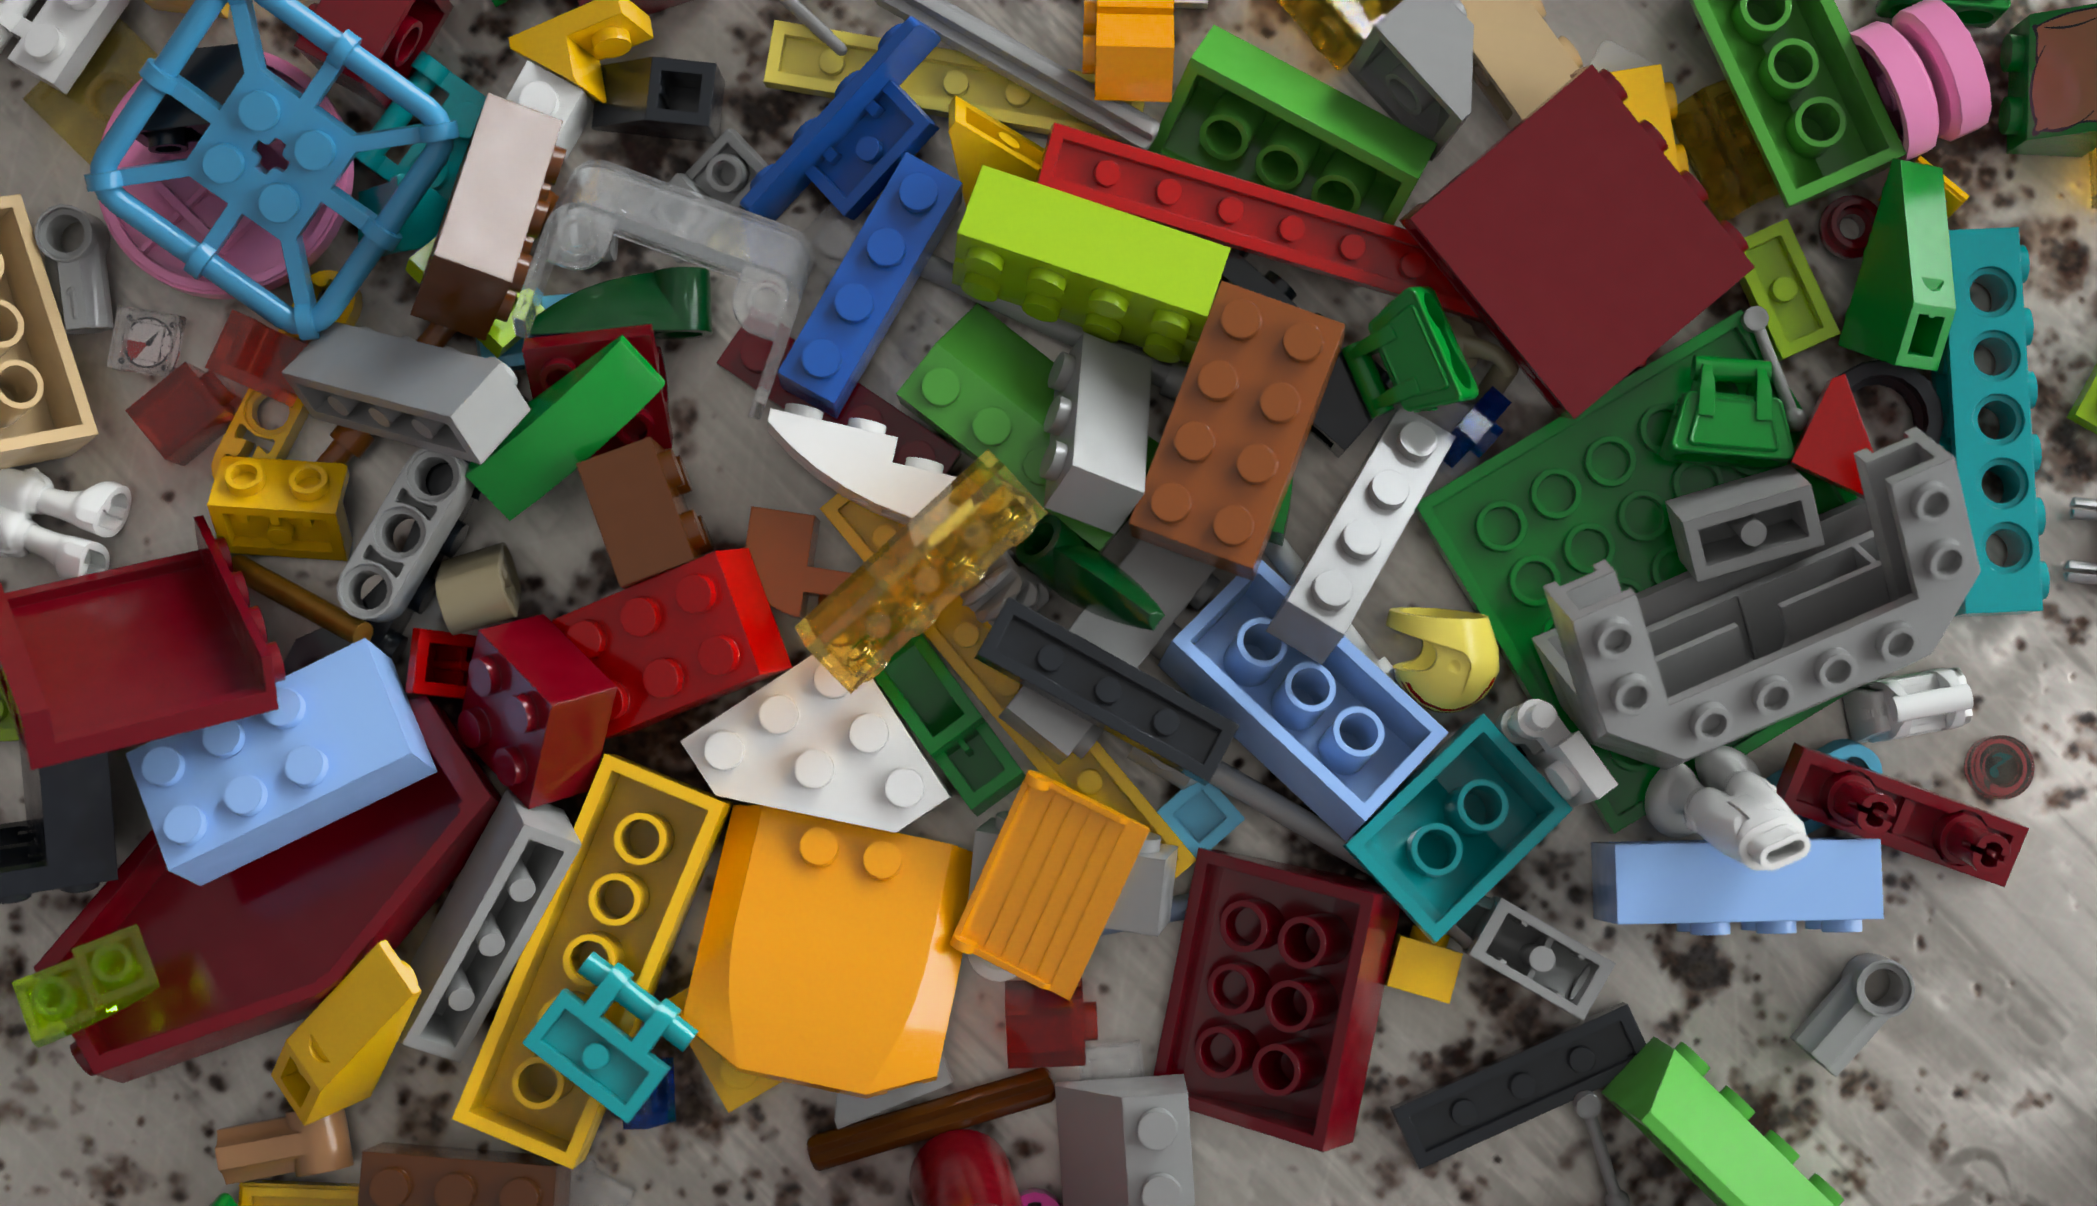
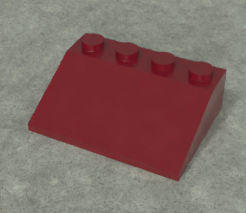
(1277, 996)

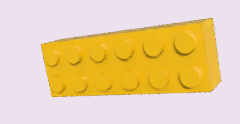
(626, 901)

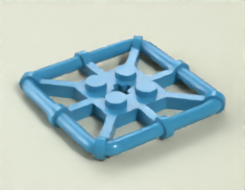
(275, 199)

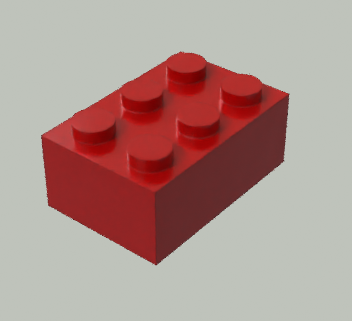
(680, 638)

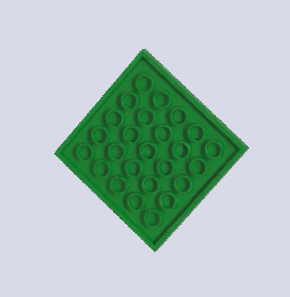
(1585, 497)

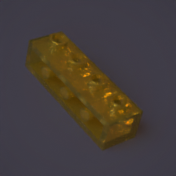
(920, 571)

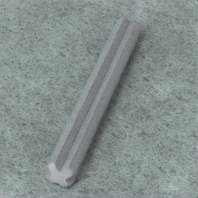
(1029, 70)

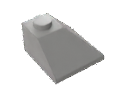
(1421, 67)

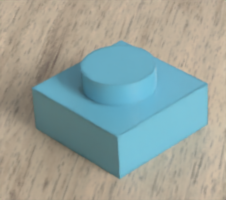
(1200, 816)

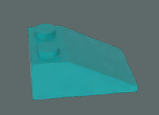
(1457, 826)

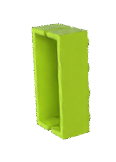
(1086, 265)

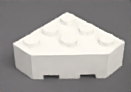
(819, 752)

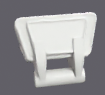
(1909, 705)

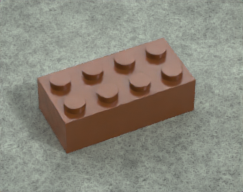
(1237, 430)

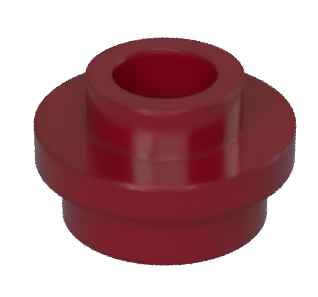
(1854, 208)

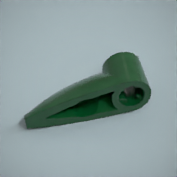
(669, 299)
(1086, 575)

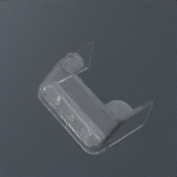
(616, 201)

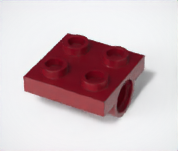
(555, 356)

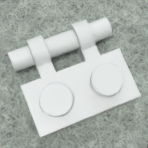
(59, 38)
(1555, 753)

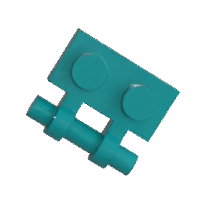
(599, 1054)

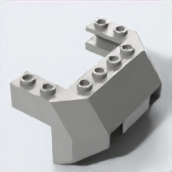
(1732, 654)

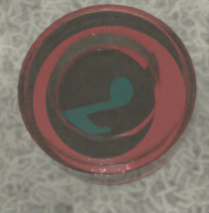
(1999, 767)

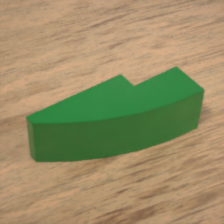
(566, 427)
(949, 725)

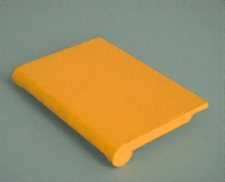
(1049, 884)

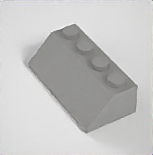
(1125, 1142)

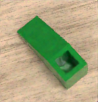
(1906, 274)

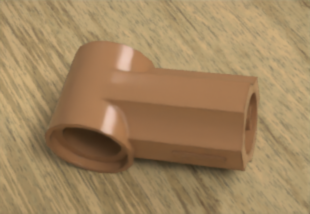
(283, 1147)

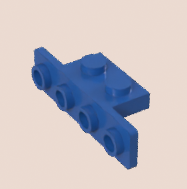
(857, 136)

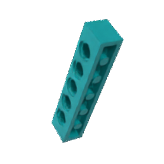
(2002, 266)

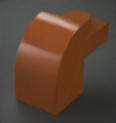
(784, 557)

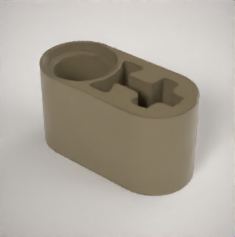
(478, 588)

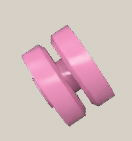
(1926, 75)

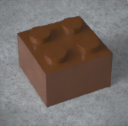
(643, 510)

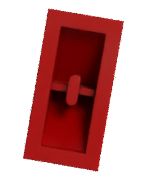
(1832, 438)
(439, 663)

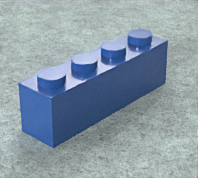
(871, 285)

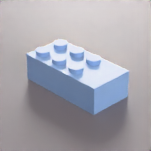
(1325, 730)
(284, 773)
(1708, 890)

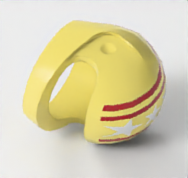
(1455, 659)

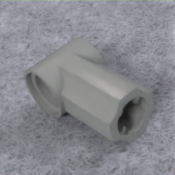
(78, 276)
(1846, 1016)

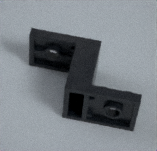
(65, 834)

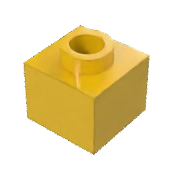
(1423, 966)

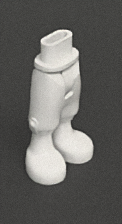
(97, 509)
(1728, 809)

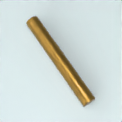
(302, 601)

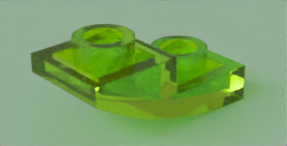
(87, 988)

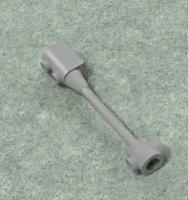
(1489, 932)

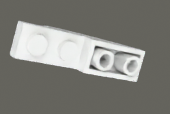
(858, 461)

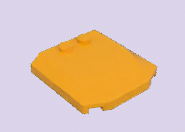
(829, 952)

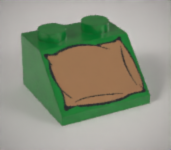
(2051, 83)

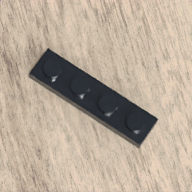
(1107, 691)
(1518, 1085)

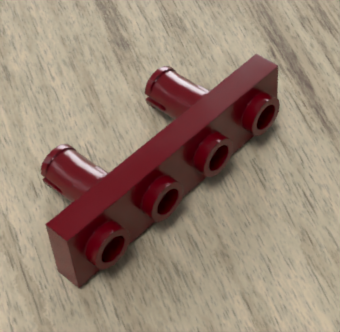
(1900, 815)

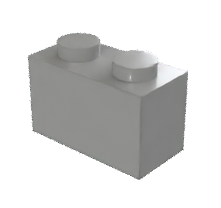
(1745, 522)

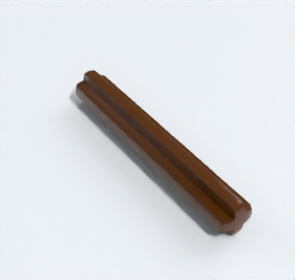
(931, 1119)

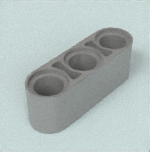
(377, 551)

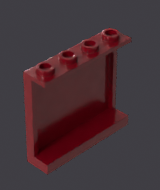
(1580, 242)
(134, 654)

